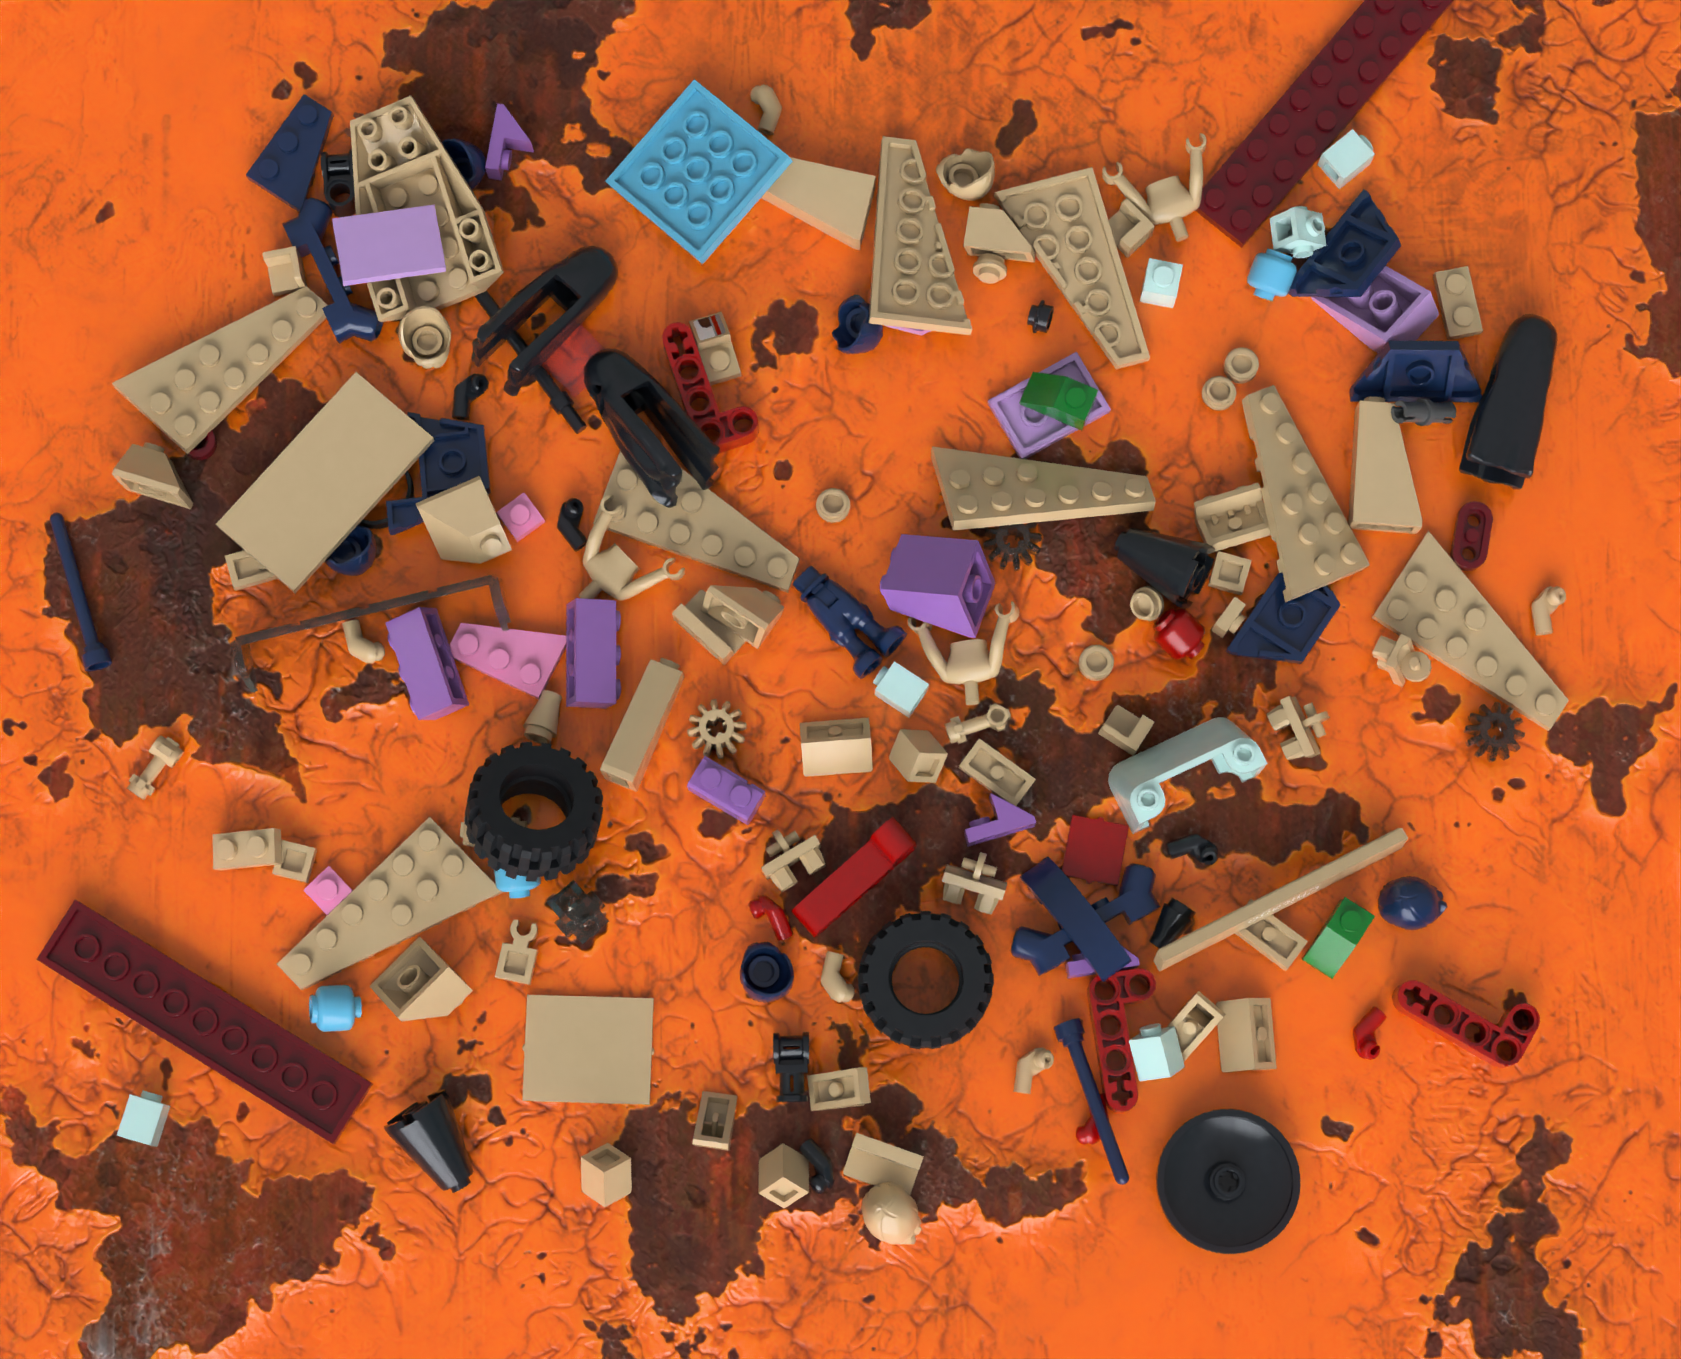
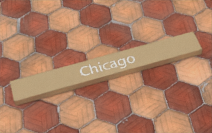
(1279, 899)

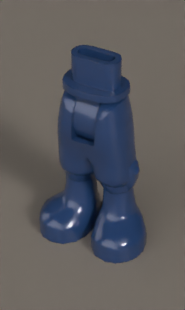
(842, 614)

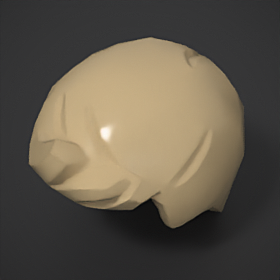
(967, 174)
(425, 336)
(891, 1214)

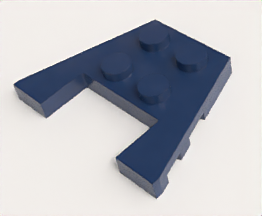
(452, 459)

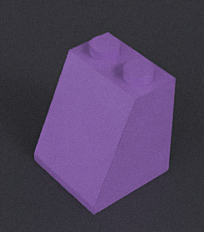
(939, 582)

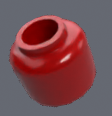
(1179, 634)

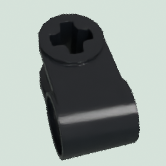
(338, 179)

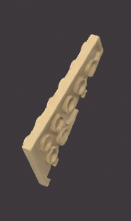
(1077, 248)
(911, 259)
(207, 379)
(1009, 491)
(1299, 506)
(697, 528)
(1461, 630)
(402, 897)

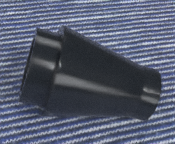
(1172, 923)

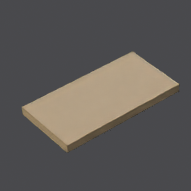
(325, 482)

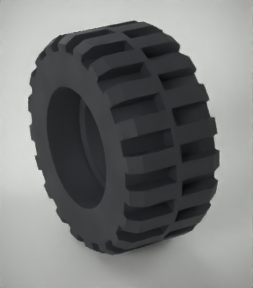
(543, 773)
(959, 945)

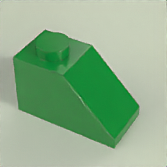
(1059, 398)
(1338, 937)

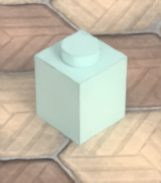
(1346, 158)
(1161, 283)
(900, 688)
(1156, 1052)
(144, 1118)

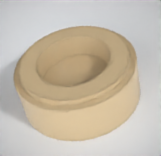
(1241, 365)
(1096, 662)

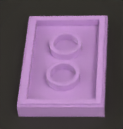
(388, 245)
(1034, 431)

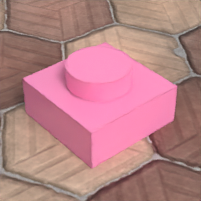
(520, 517)
(328, 890)

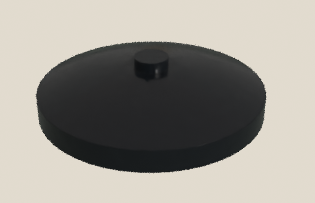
(1228, 1181)

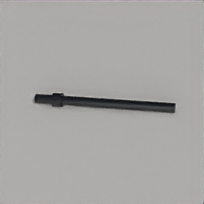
(560, 400)

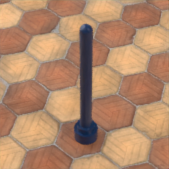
(95, 655)
(1071, 1036)

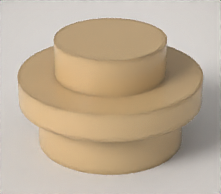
(990, 268)
(1218, 393)
(833, 505)
(1147, 603)

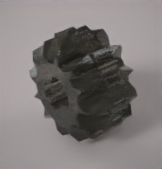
(1022, 551)
(1482, 723)

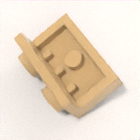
(1232, 517)

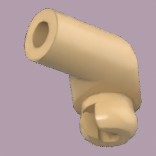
(771, 107)
(1544, 606)
(360, 647)
(833, 981)
(1030, 1065)

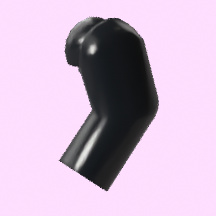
(465, 393)
(569, 522)
(1195, 846)
(822, 1163)

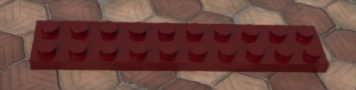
(1314, 113)
(205, 1021)

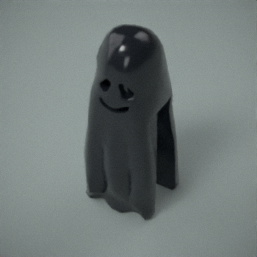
(574, 284)
(626, 389)
(1512, 408)

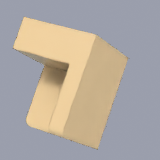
(1130, 228)
(285, 270)
(1126, 729)
(918, 756)
(606, 1174)
(783, 1176)

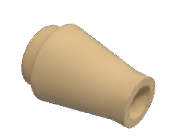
(543, 720)

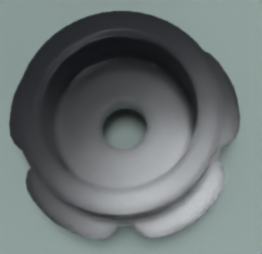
(1040, 317)

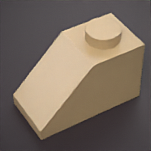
(994, 233)

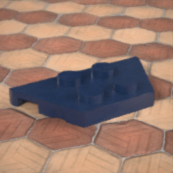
(1352, 256)
(1418, 371)
(1284, 629)

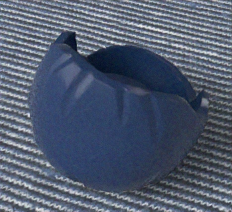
(468, 159)
(854, 332)
(355, 553)
(1410, 903)
(766, 972)

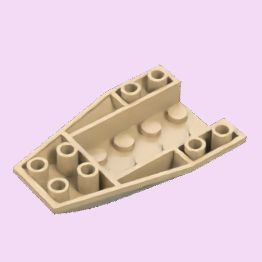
(407, 166)

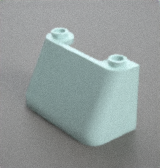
(1138, 778)

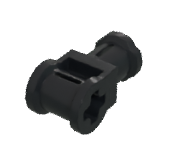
(791, 1063)

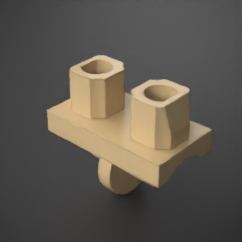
(1401, 660)
(1304, 742)
(779, 869)
(959, 879)

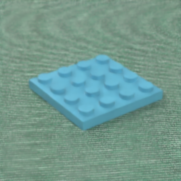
(698, 171)

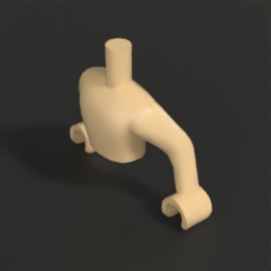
(1167, 198)
(612, 568)
(968, 659)

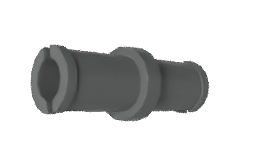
(1423, 412)

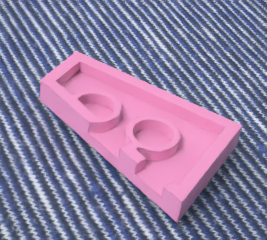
(511, 656)

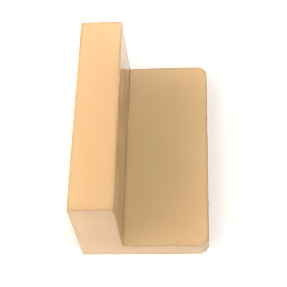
(708, 632)
(836, 747)
(1246, 1035)
(881, 1163)

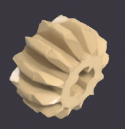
(712, 718)

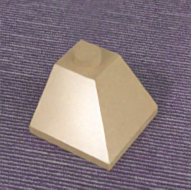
(151, 474)
(464, 523)
(743, 611)
(420, 984)

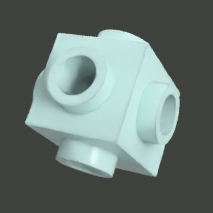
(1298, 231)

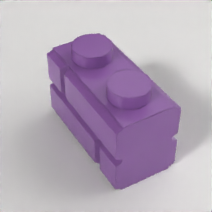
(726, 790)

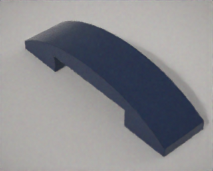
(1076, 918)

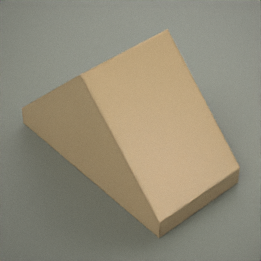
(715, 1121)

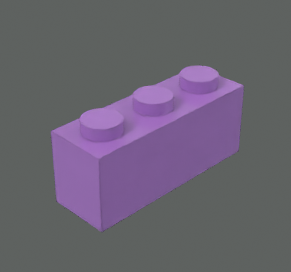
(592, 653)
(426, 664)

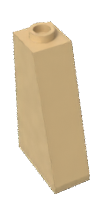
(825, 198)
(1380, 473)
(642, 724)

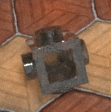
(578, 912)

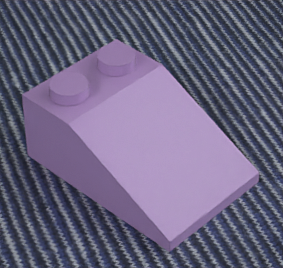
(1387, 311)

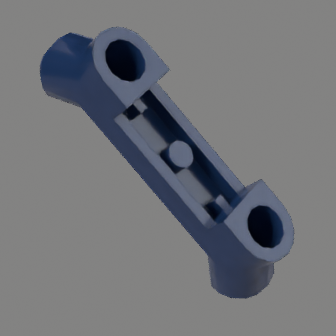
(307, 235)
(1133, 902)

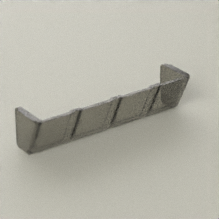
(241, 646)

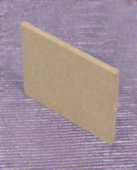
(588, 1049)

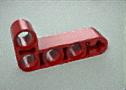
(700, 388)
(855, 877)
(1461, 1017)
(1119, 1042)

